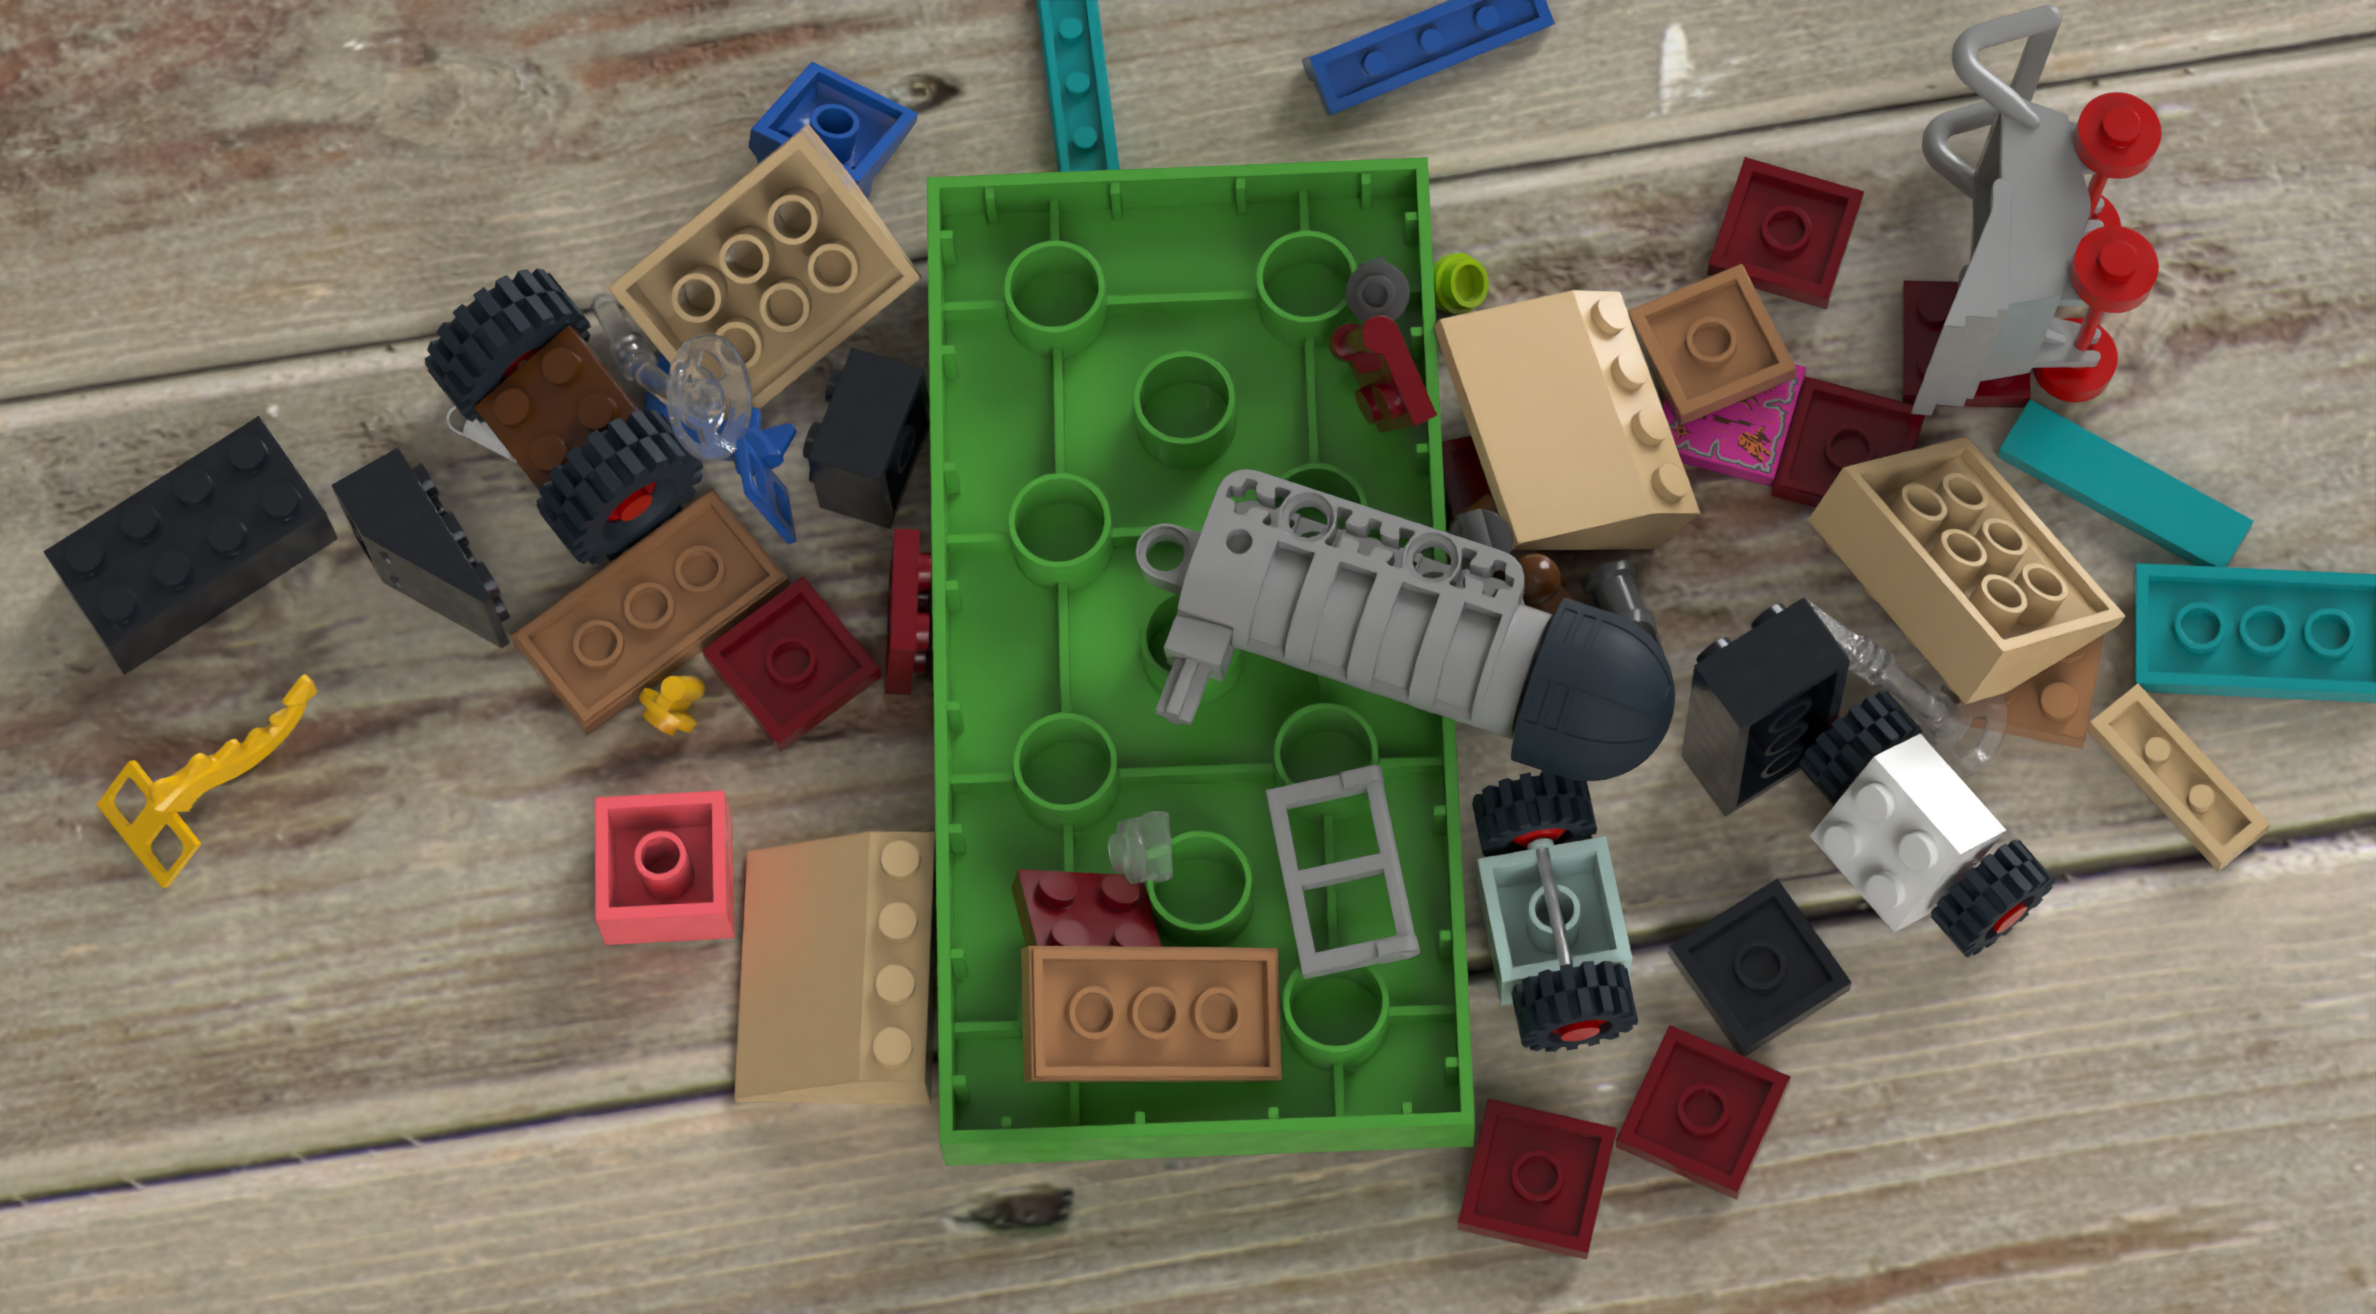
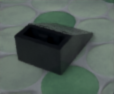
(420, 544)

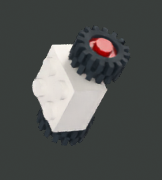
(1916, 831)

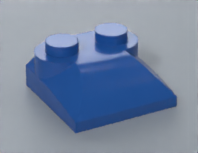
(849, 118)

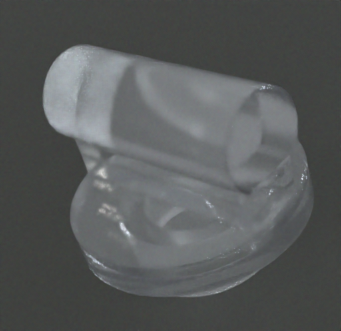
(1143, 848)

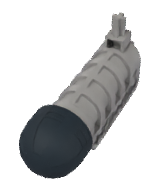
(1569, 688)

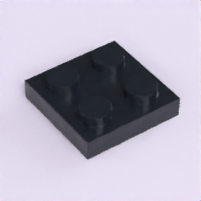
(1759, 968)

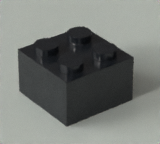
(868, 437)

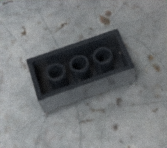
(191, 545)
(1762, 703)

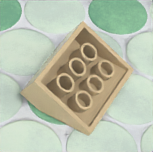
(773, 267)
(1568, 423)
(1962, 566)
(839, 971)

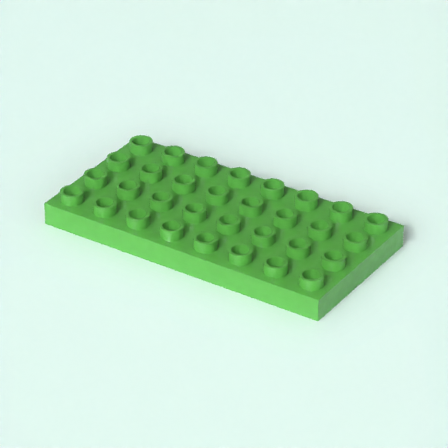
(1101, 376)

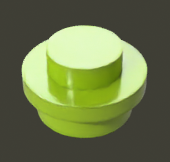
(1459, 283)

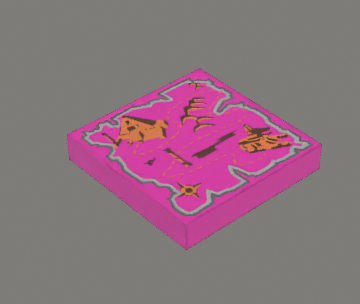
(1743, 437)

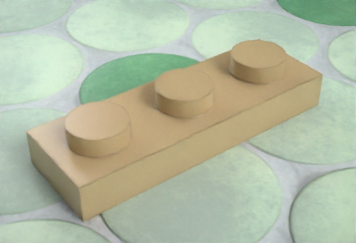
(2178, 777)

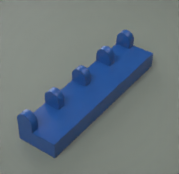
(1419, 47)

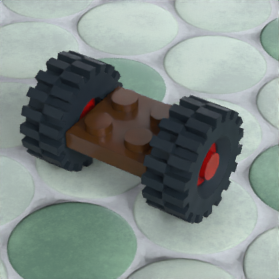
(590, 451)

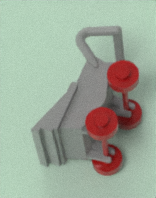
(2037, 225)

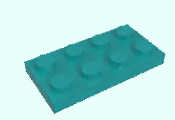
(2254, 632)

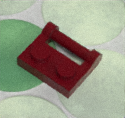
(1385, 372)

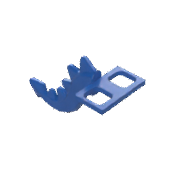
(755, 457)

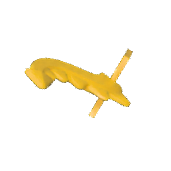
(201, 774)

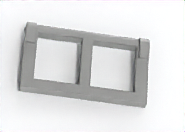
(1387, 862)

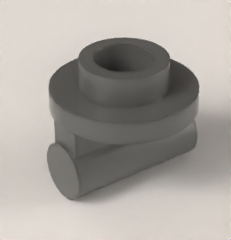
(1377, 290)
(1484, 528)

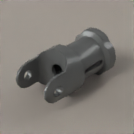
(1617, 593)

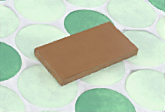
(649, 611)
(1150, 1014)

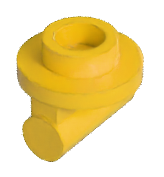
(668, 708)

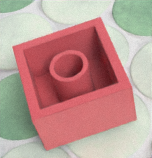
(664, 867)

